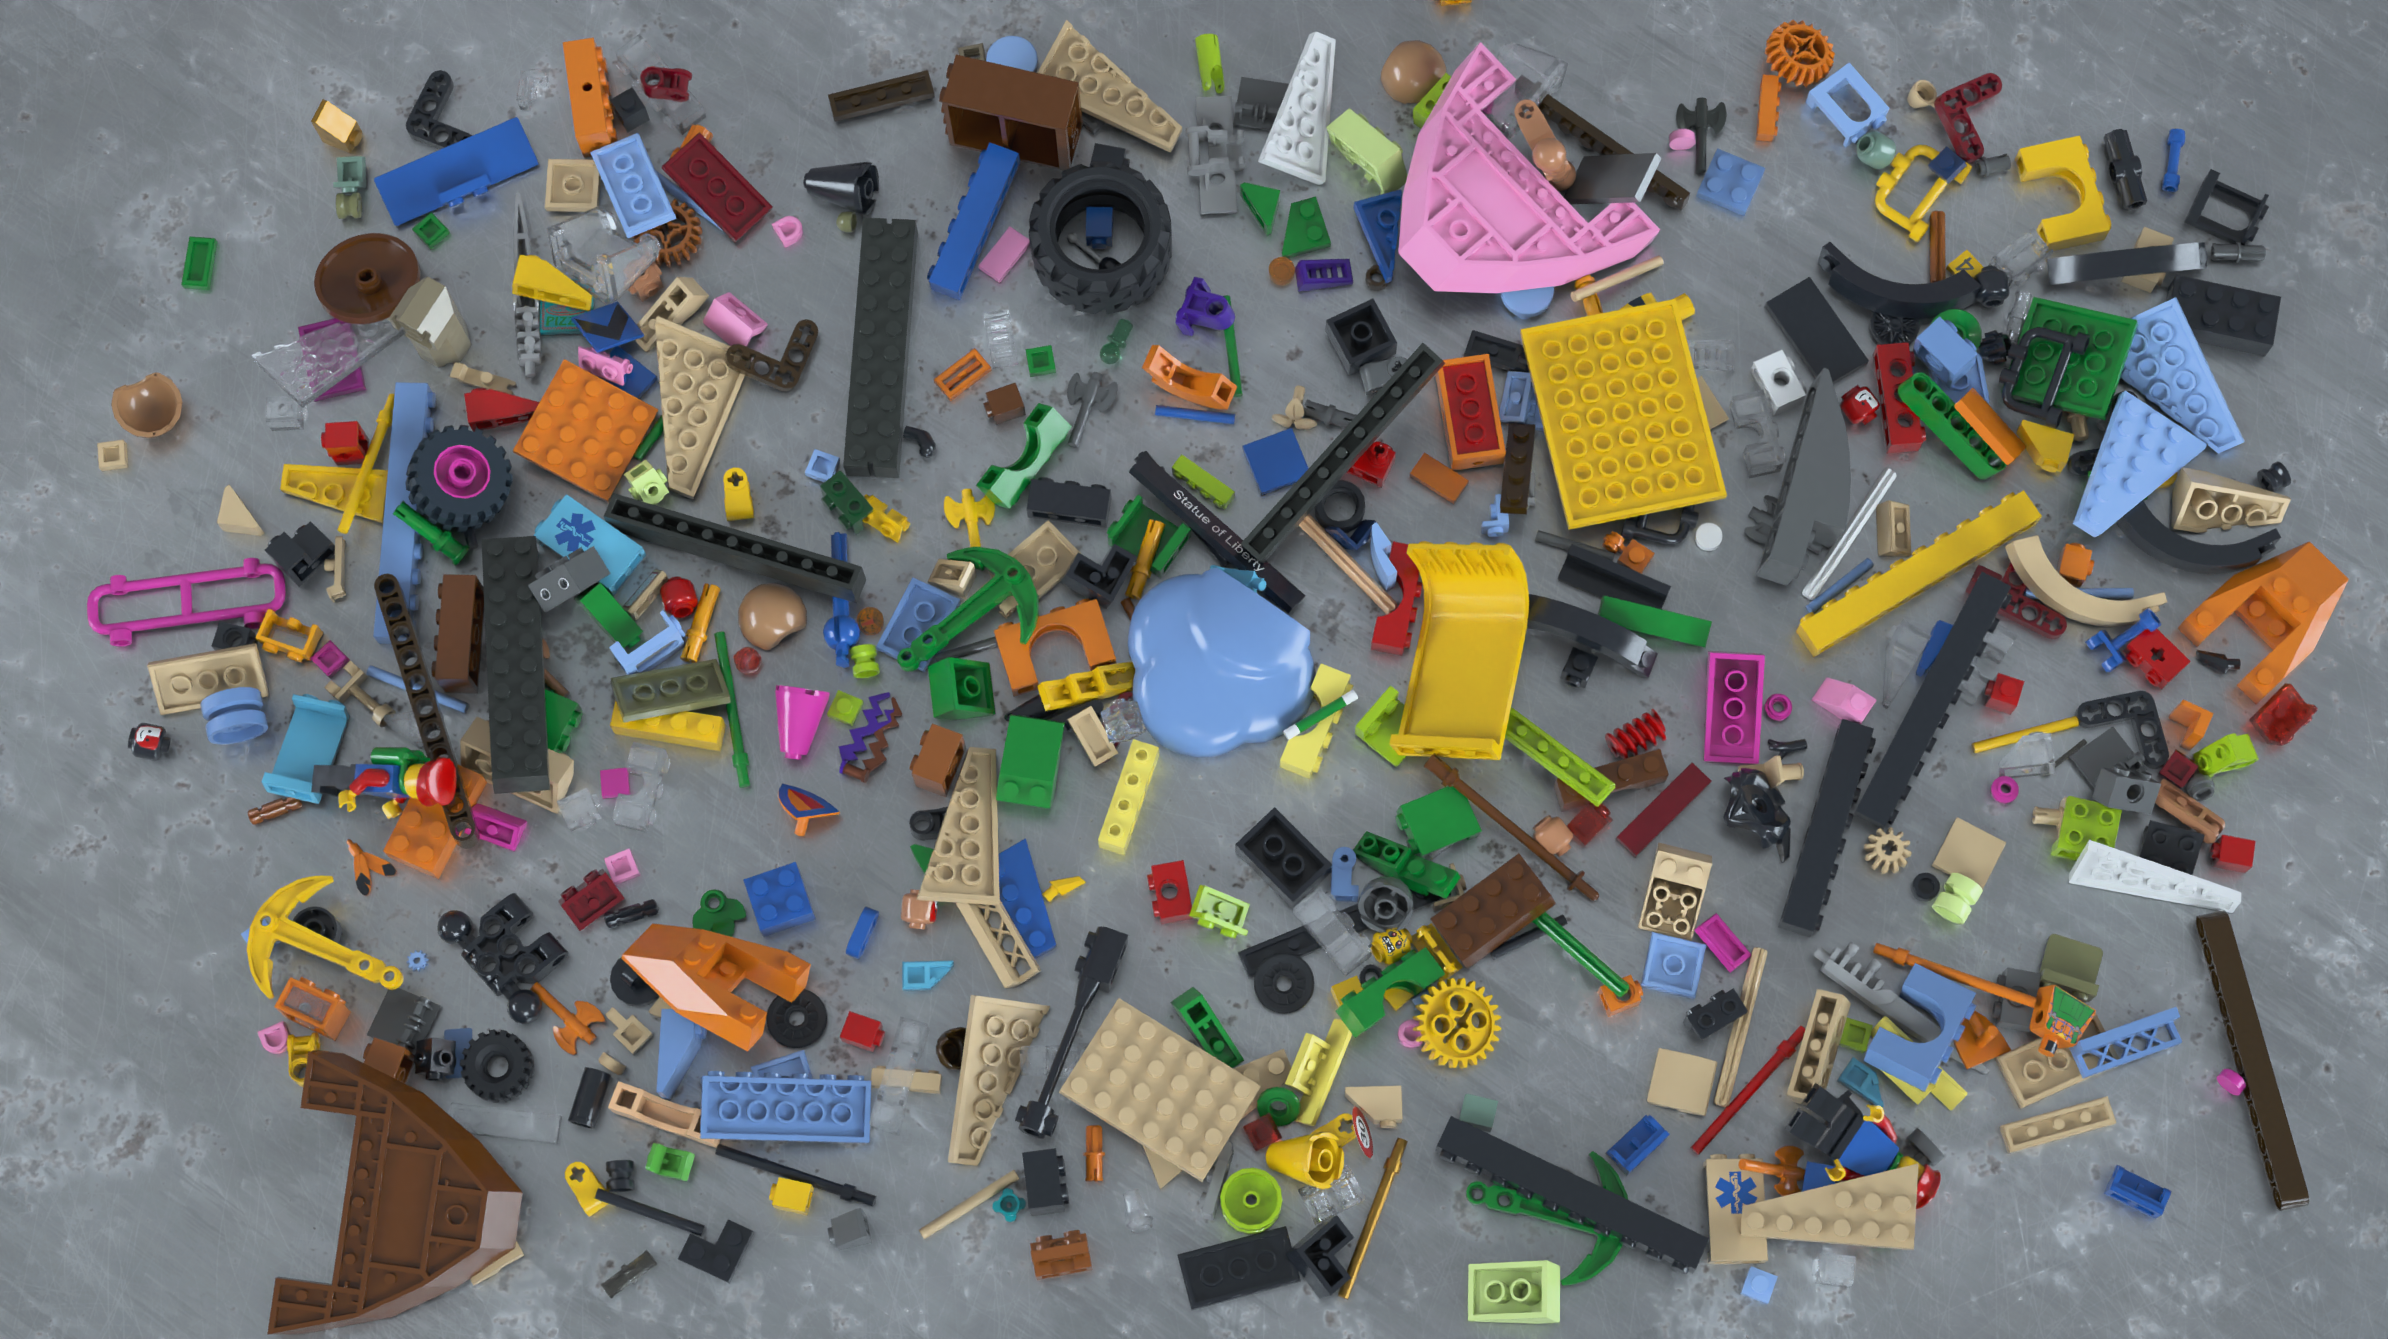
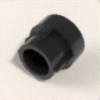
(317, 916)

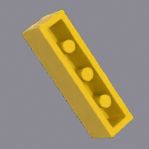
(676, 728)

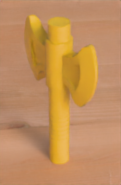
(970, 512)

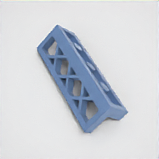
(2124, 1032)

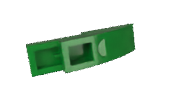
(1399, 862)

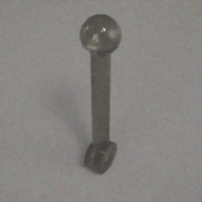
(2082, 743)

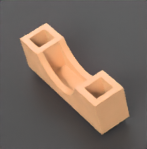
(658, 1112)

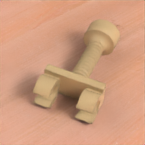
(353, 688)

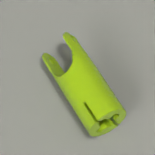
(1209, 61)

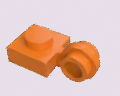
(1633, 556)

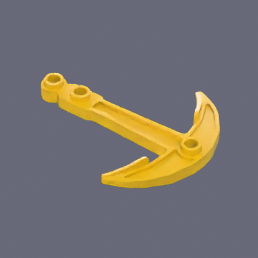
(278, 908)

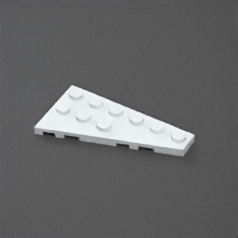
(1299, 132)
(2129, 874)

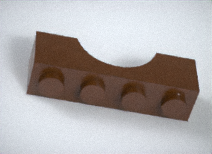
(1629, 773)

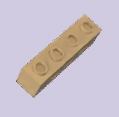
(1819, 1044)

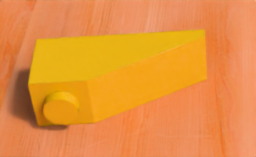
(544, 282)

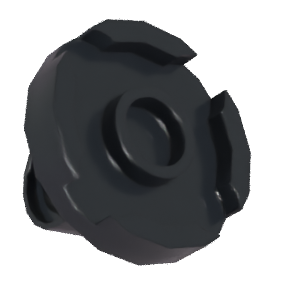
(630, 986)

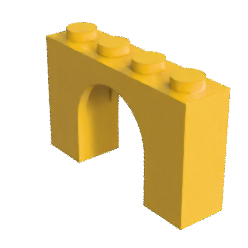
(2067, 160)

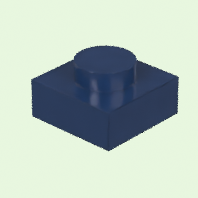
(1947, 165)

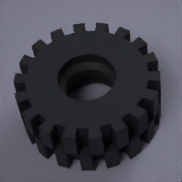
(482, 1051)

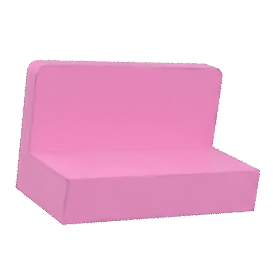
(733, 320)

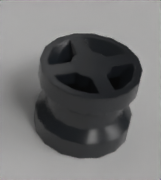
(2274, 477)

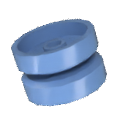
(234, 715)

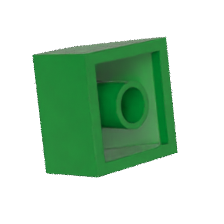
(961, 689)

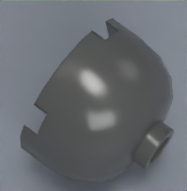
(1386, 904)

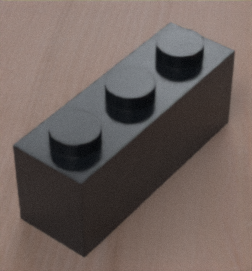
(1069, 502)

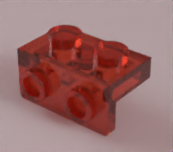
(2282, 716)

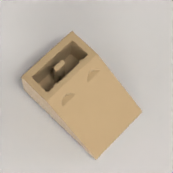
(1675, 891)

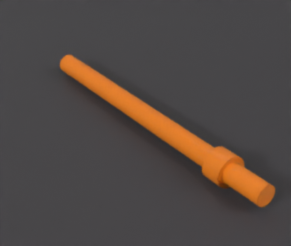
(1902, 957)

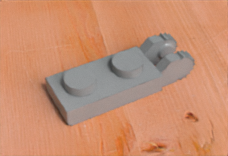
(1217, 1177)

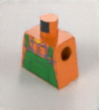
(2059, 1019)

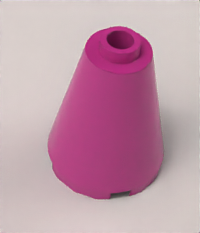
(798, 718)

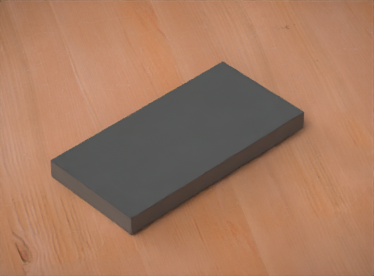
(1612, 178)

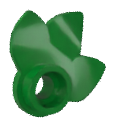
(720, 918)

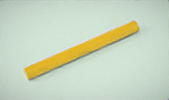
(2014, 737)

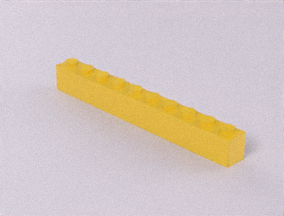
(1918, 573)

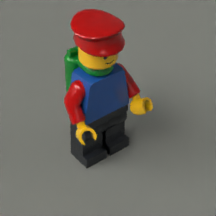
(394, 774)
(1857, 1142)

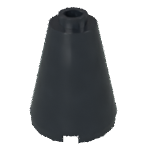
(845, 185)

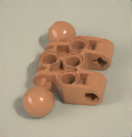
(1547, 151)

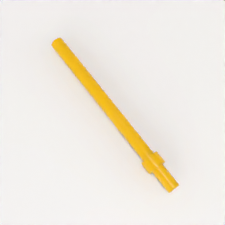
(384, 421)

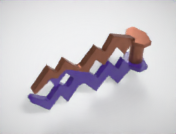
(873, 727)

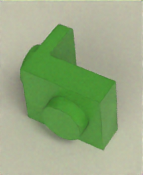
(669, 1162)

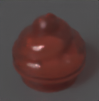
(747, 660)

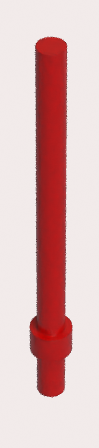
(1784, 1051)

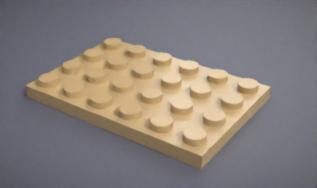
(1160, 1089)

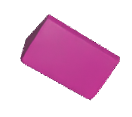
(498, 826)

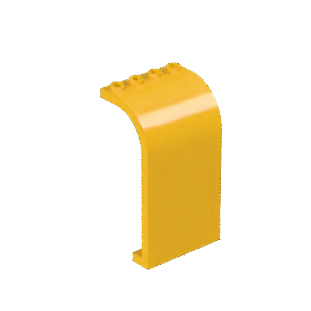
(1464, 651)

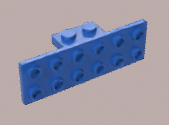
(456, 172)

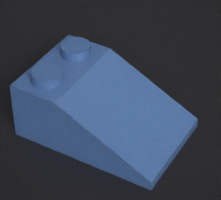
(677, 1049)

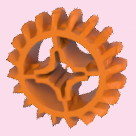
(1799, 53)

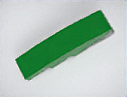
(1655, 621)

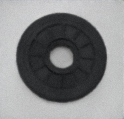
(1267, 989)
(804, 1034)

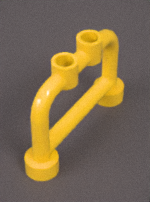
(1888, 182)

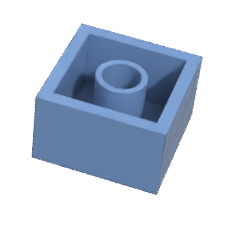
(1945, 351)

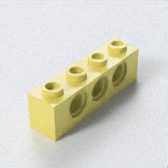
(1128, 797)

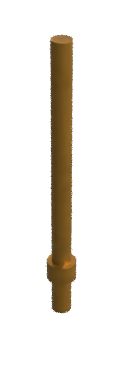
(1392, 1166)

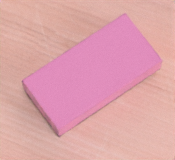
(1004, 254)

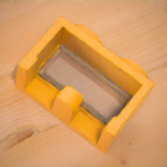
(288, 636)

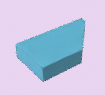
(1862, 1082)

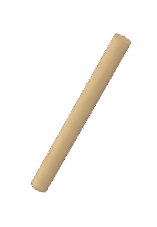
(1616, 278)
(969, 1204)

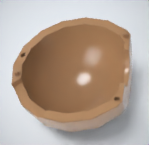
(1412, 71)
(147, 406)
(771, 614)

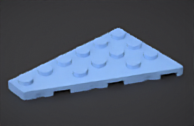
(2174, 375)
(2133, 460)

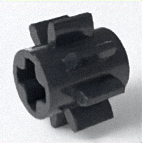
(1995, 347)

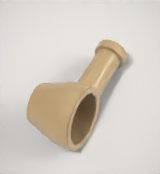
(1922, 94)

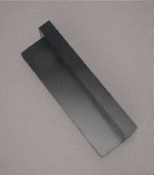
(1604, 577)

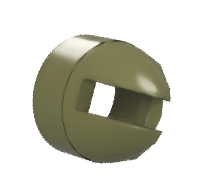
(847, 221)

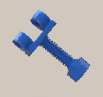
(2148, 620)

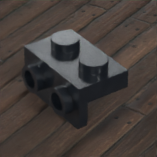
(1716, 1014)

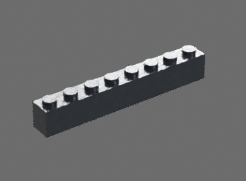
(1826, 828)

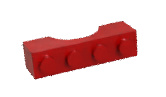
(1391, 629)

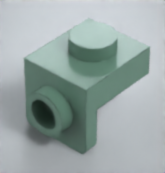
(351, 174)

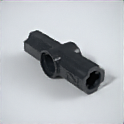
(2125, 169)

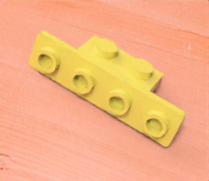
(1316, 1069)
(1945, 1089)

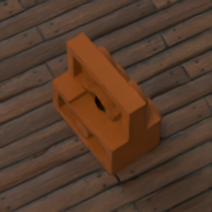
(1048, 1251)

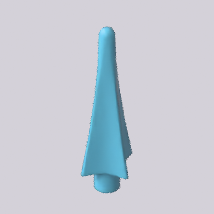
(1245, 577)

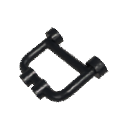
(2019, 352)
(1638, 527)

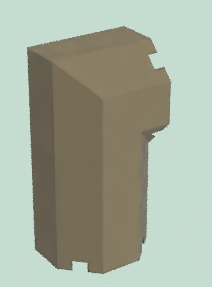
(432, 323)

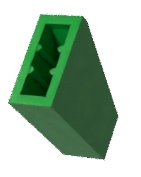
(609, 615)

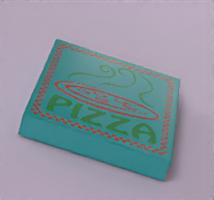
(556, 318)

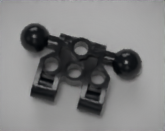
(511, 915)

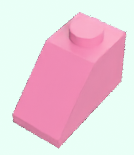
(1844, 700)

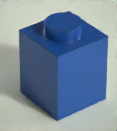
(1099, 227)

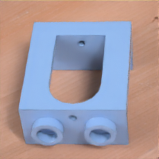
(1850, 129)
(629, 661)

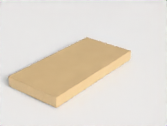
(189, 679)
(2037, 1076)

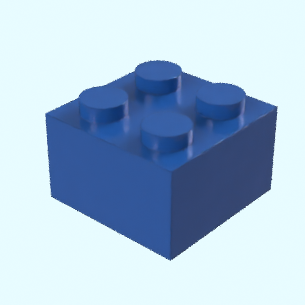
(779, 899)

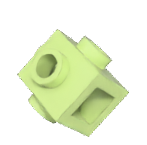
(647, 483)

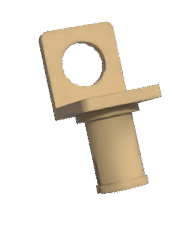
(1778, 772)
(2049, 816)

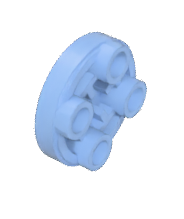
(1013, 52)
(1528, 302)

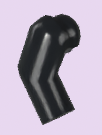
(923, 439)

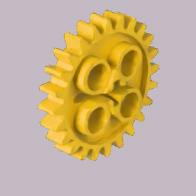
(1475, 1039)

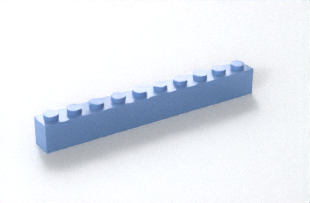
(400, 542)

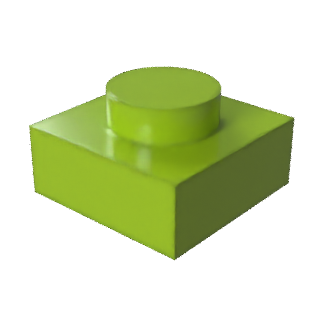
(845, 708)

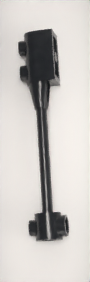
(1095, 974)

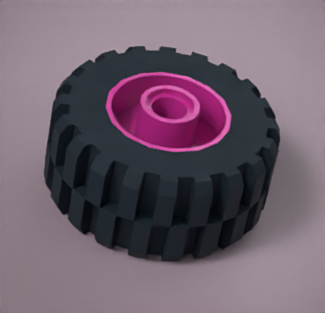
(459, 478)

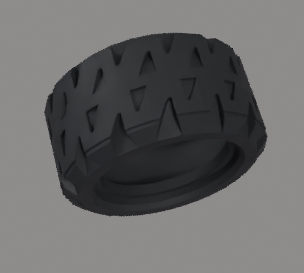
(1100, 186)

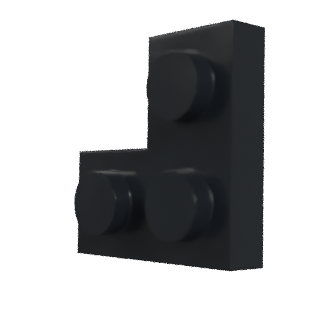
(718, 1259)

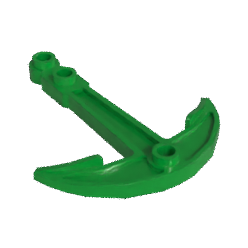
(985, 599)
(1605, 1247)

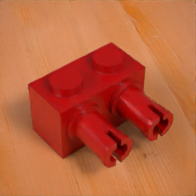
(1374, 464)

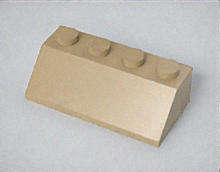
(477, 757)

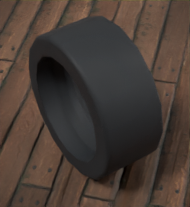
(1350, 524)

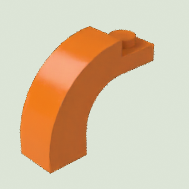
(1196, 386)

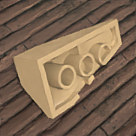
(2213, 501)

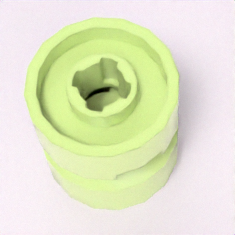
(1956, 901)

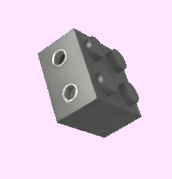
(568, 577)

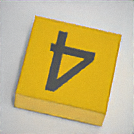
(1967, 262)

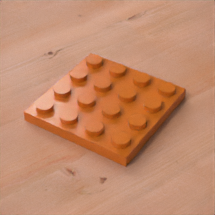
(585, 430)

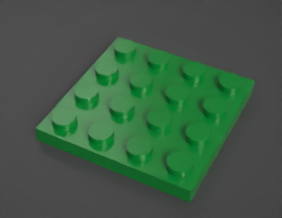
(2090, 377)

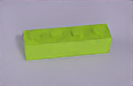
(1204, 482)

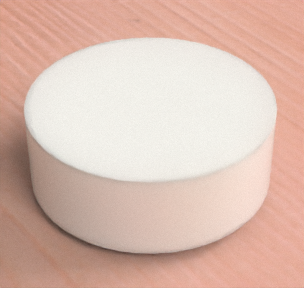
(1708, 537)

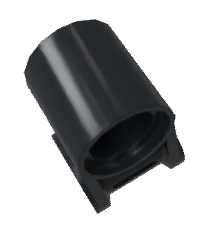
(933, 817)

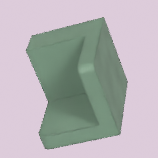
(1478, 1112)

